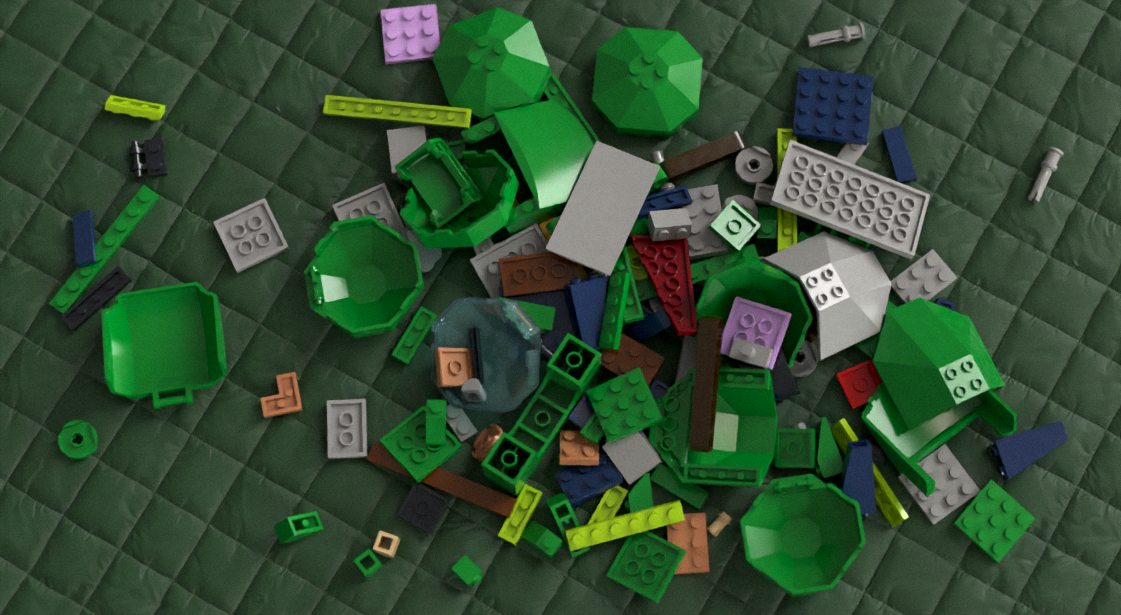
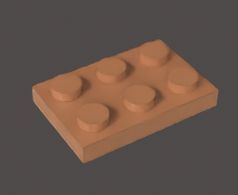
(691, 537)

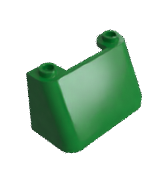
(439, 181)

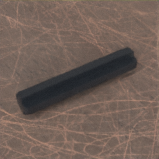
(476, 355)

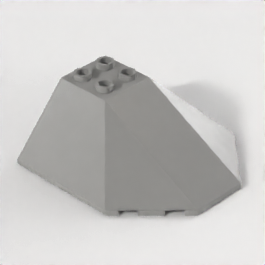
(842, 285)

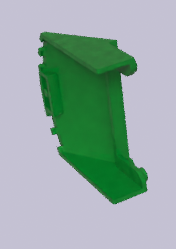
(549, 151)
(909, 447)

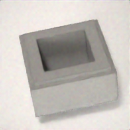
(473, 391)

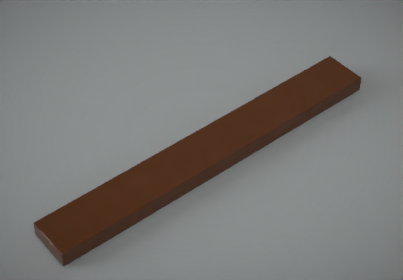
(450, 483)

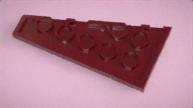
(670, 275)

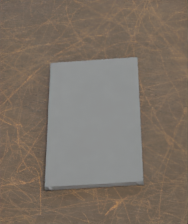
(602, 208)

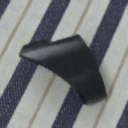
(782, 379)

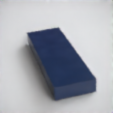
(898, 154)
(666, 200)
(84, 238)

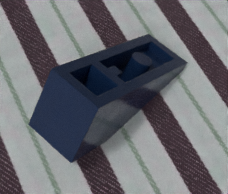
(649, 326)

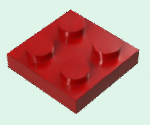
(859, 383)

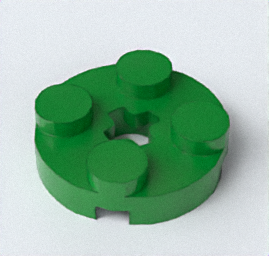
(68, 434)

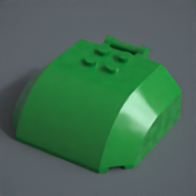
(163, 343)

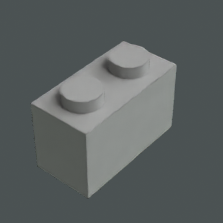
(669, 224)

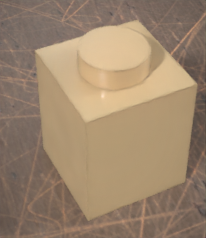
(386, 544)

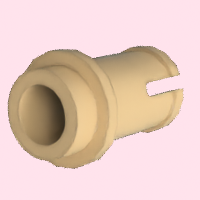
(721, 521)

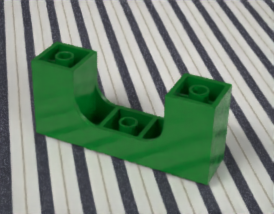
(522, 449)

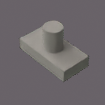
(751, 353)

